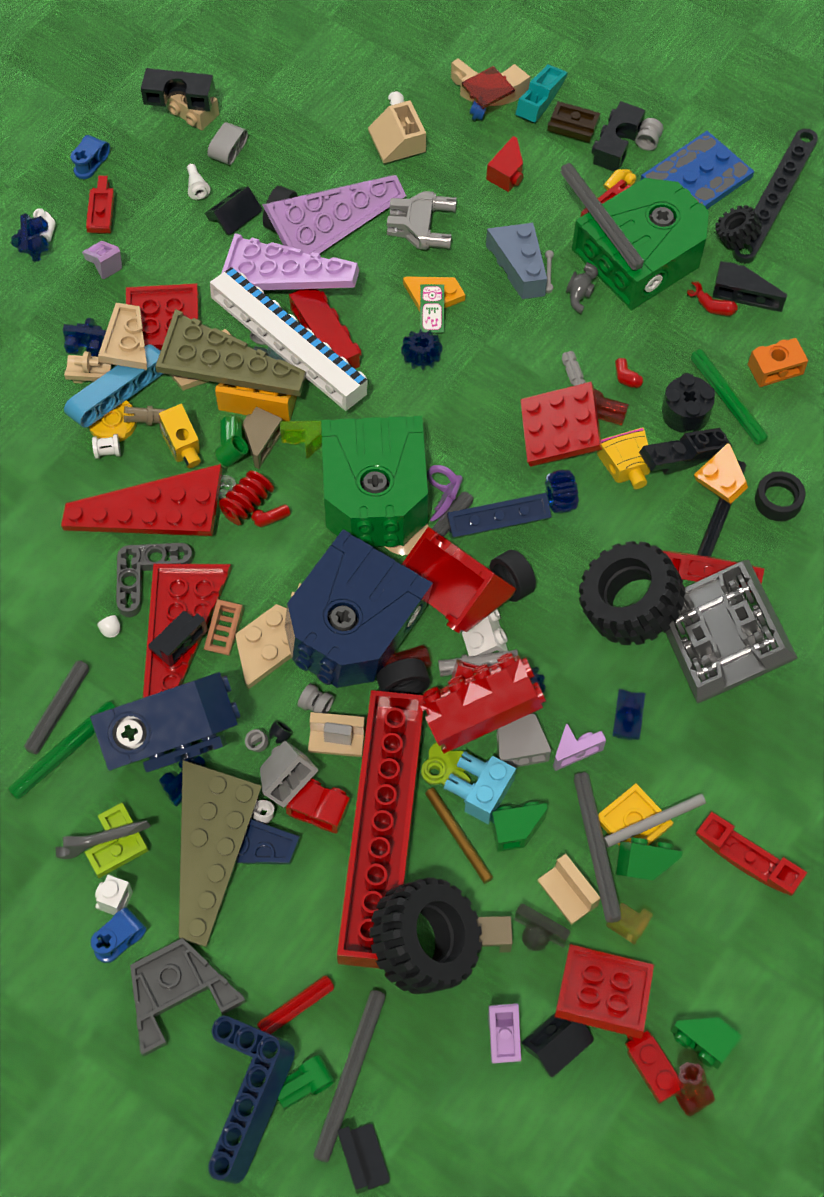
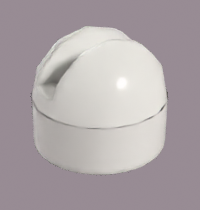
(109, 626)
(263, 805)

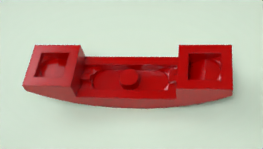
(699, 567)
(749, 857)

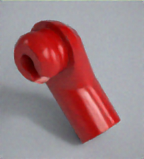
(627, 376)
(263, 519)

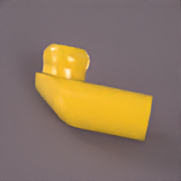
(619, 174)

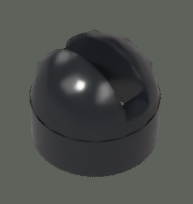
(280, 731)

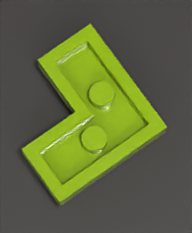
(115, 853)

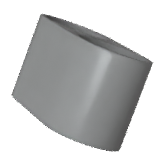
(227, 143)

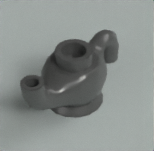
(581, 286)

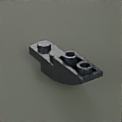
(684, 453)

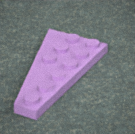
(326, 216)
(285, 267)

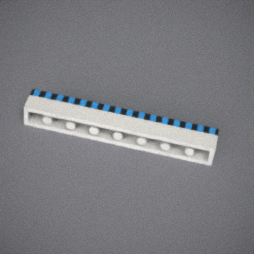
(289, 338)

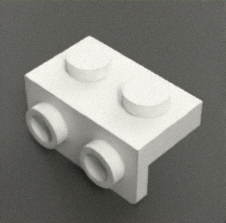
(486, 636)

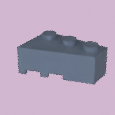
(520, 257)

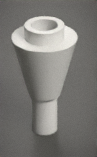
(197, 186)

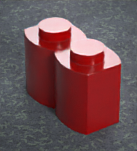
(319, 806)

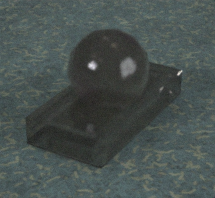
(540, 929)

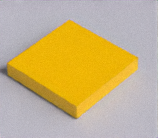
(629, 809)

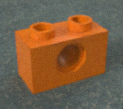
(789, 364)

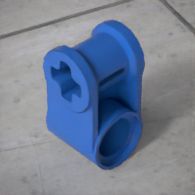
(89, 156)
(119, 933)

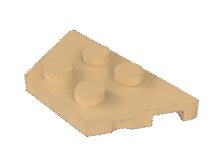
(263, 645)

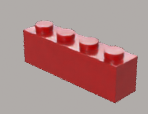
(314, 313)

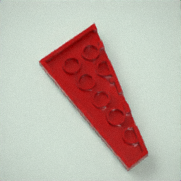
(165, 506)
(176, 590)

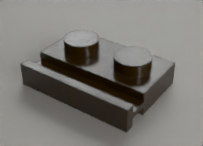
(573, 121)

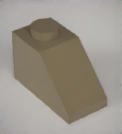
(261, 434)

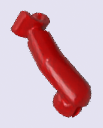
(713, 306)

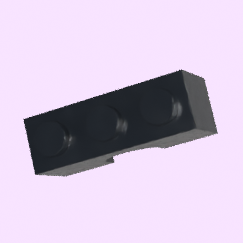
(162, 84)
(623, 123)

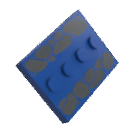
(704, 169)

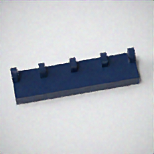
(498, 515)

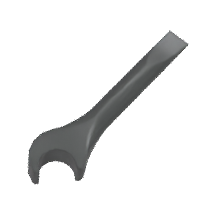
(76, 845)

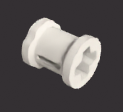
(113, 441)

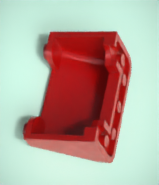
(461, 585)

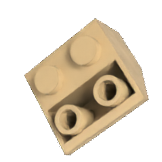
(398, 132)

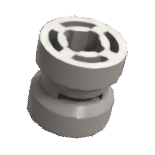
(649, 134)
(315, 700)

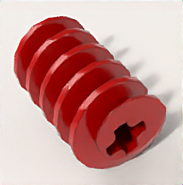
(243, 495)

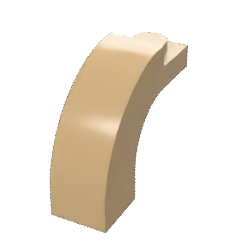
(514, 75)

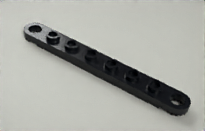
(779, 190)

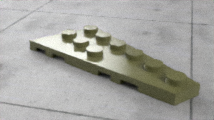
(218, 357)
(212, 833)

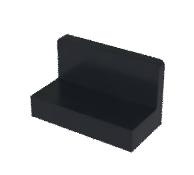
(235, 210)
(178, 637)
(557, 1043)
(363, 1158)

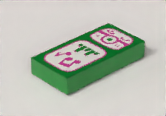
(432, 308)

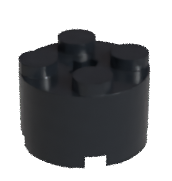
(688, 403)

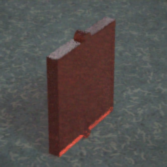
(488, 87)

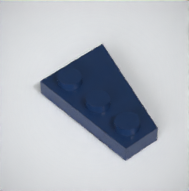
(185, 751)
(267, 845)

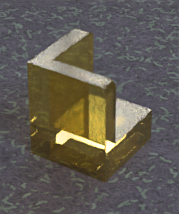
(631, 923)

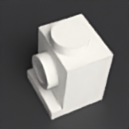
(113, 895)

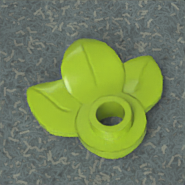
(444, 763)

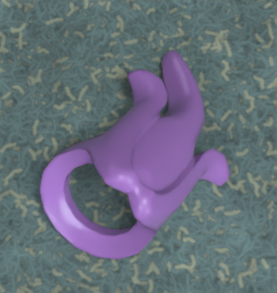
(450, 490)

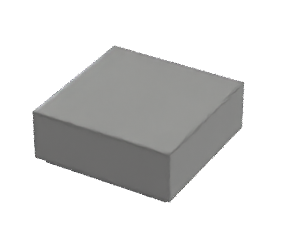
(338, 733)

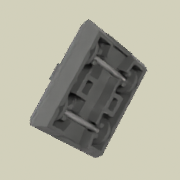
(728, 633)

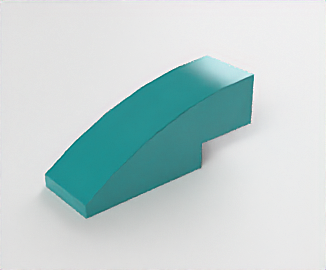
(540, 93)

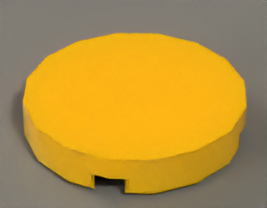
(114, 423)

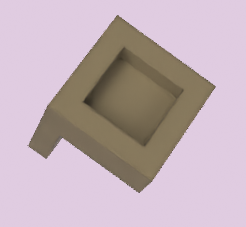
(496, 932)

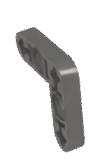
(141, 563)

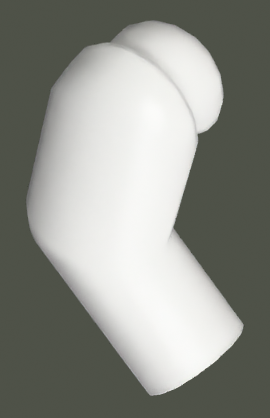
(51, 222)

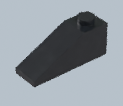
(745, 287)

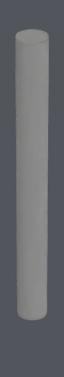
(654, 820)

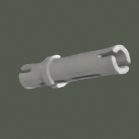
(446, 666)

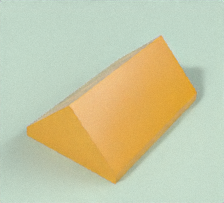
(245, 400)

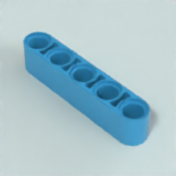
(111, 390)

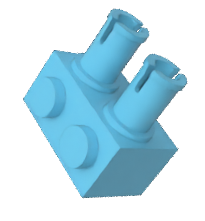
(490, 789)

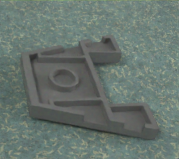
(170, 979)

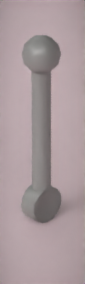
(549, 254)

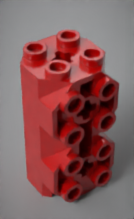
(483, 702)

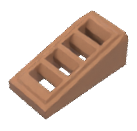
(230, 607)

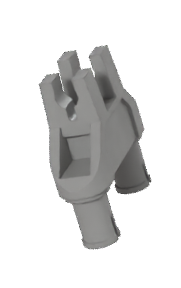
(413, 217)

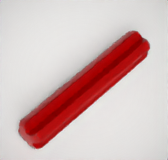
(296, 1005)

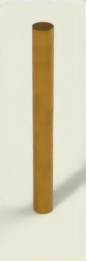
(459, 836)

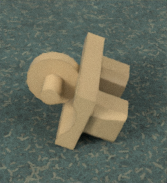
(85, 368)

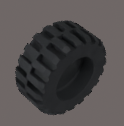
(614, 571)
(397, 939)

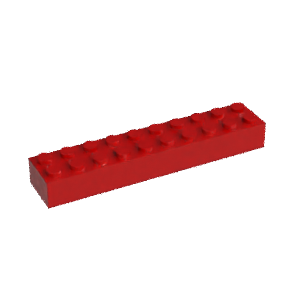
(381, 818)

